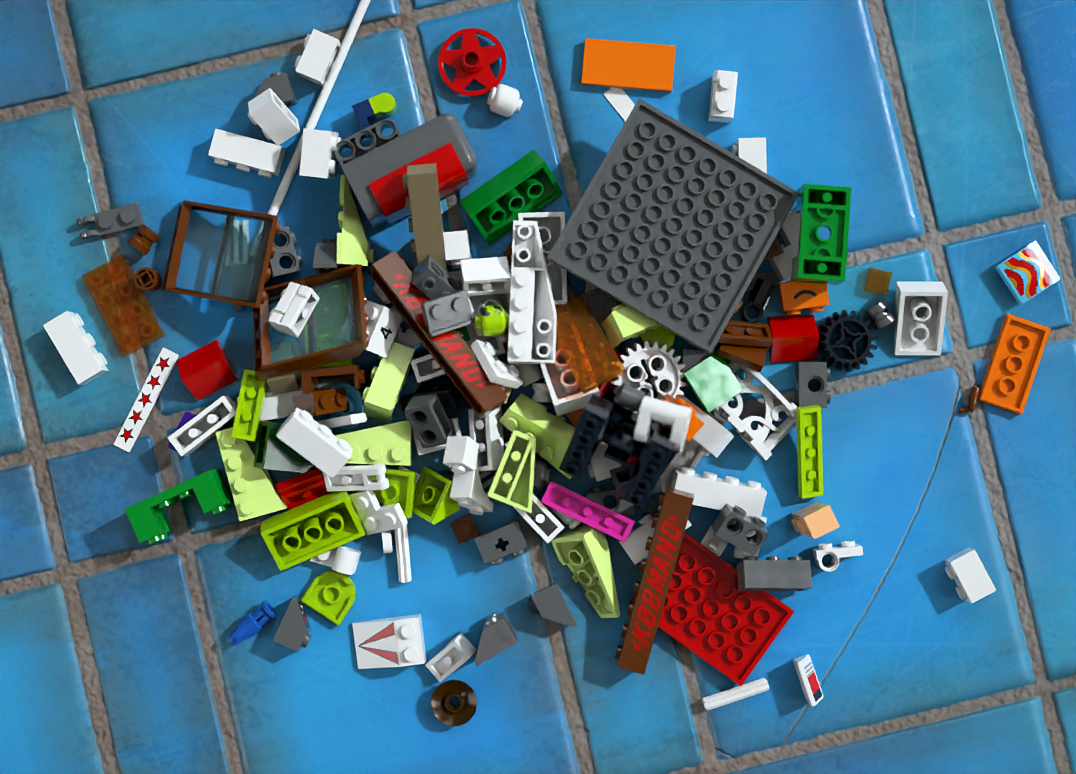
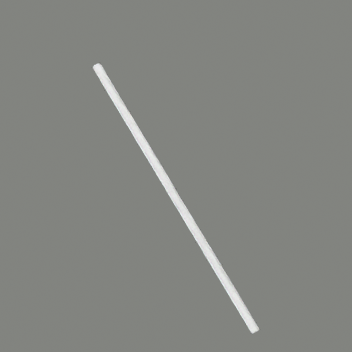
(320, 103)

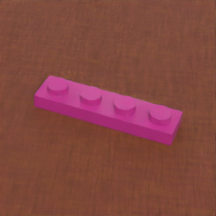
(587, 511)

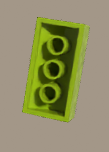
(312, 529)

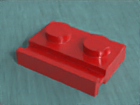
(302, 488)

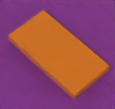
(628, 65)
(1013, 364)

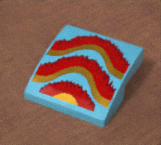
(1027, 272)

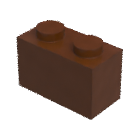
(322, 402)

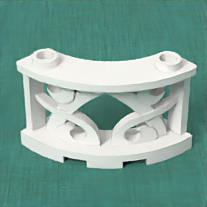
(757, 438)

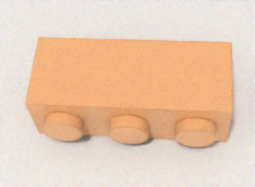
(814, 520)

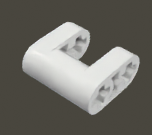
(663, 412)

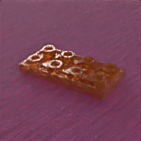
(123, 306)
(585, 346)

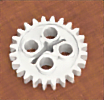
(667, 370)

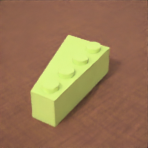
(550, 430)
(381, 444)
(251, 486)

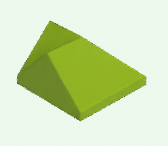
(433, 497)

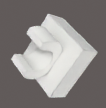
(713, 542)

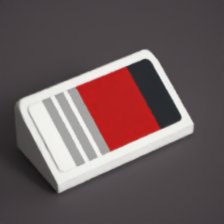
(808, 679)

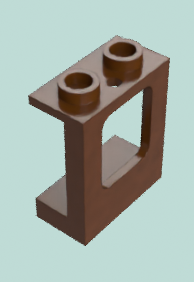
(310, 376)

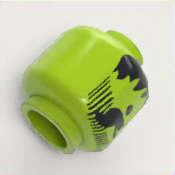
(492, 320)

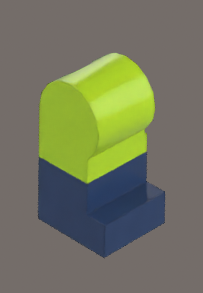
(373, 108)

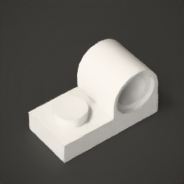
(340, 559)
(451, 657)

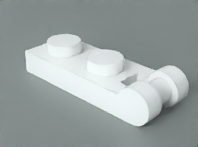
(358, 478)

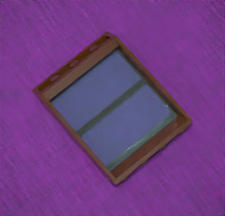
(221, 254)
(330, 334)

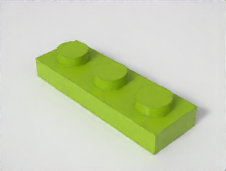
(249, 407)

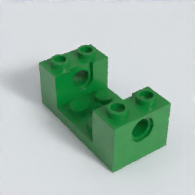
(821, 259)
(150, 518)

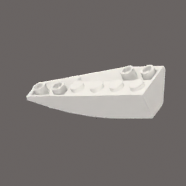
(531, 300)

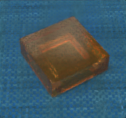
(877, 281)

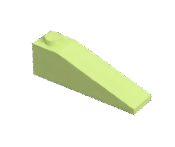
(353, 241)
(589, 559)

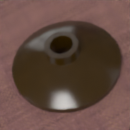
(454, 714)

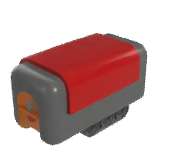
(379, 169)

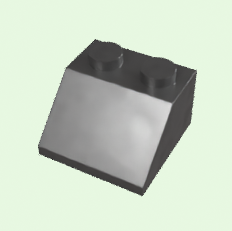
(495, 637)

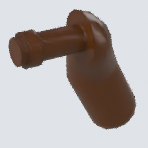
(973, 397)

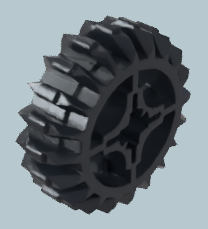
(864, 333)

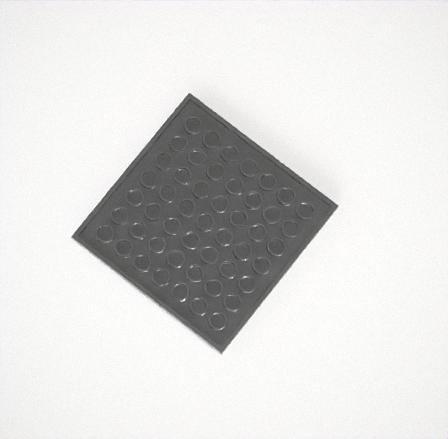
(673, 226)

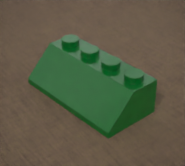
(517, 189)

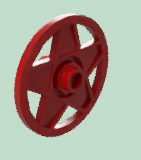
(472, 62)

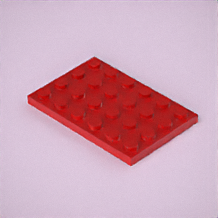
(716, 619)

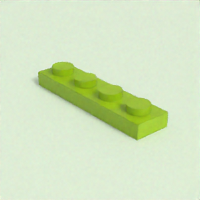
(809, 451)

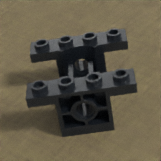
(616, 427)

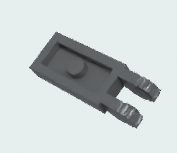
(112, 221)

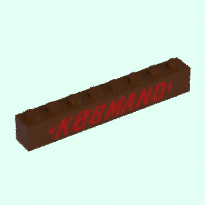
(448, 348)
(655, 580)

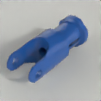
(252, 624)

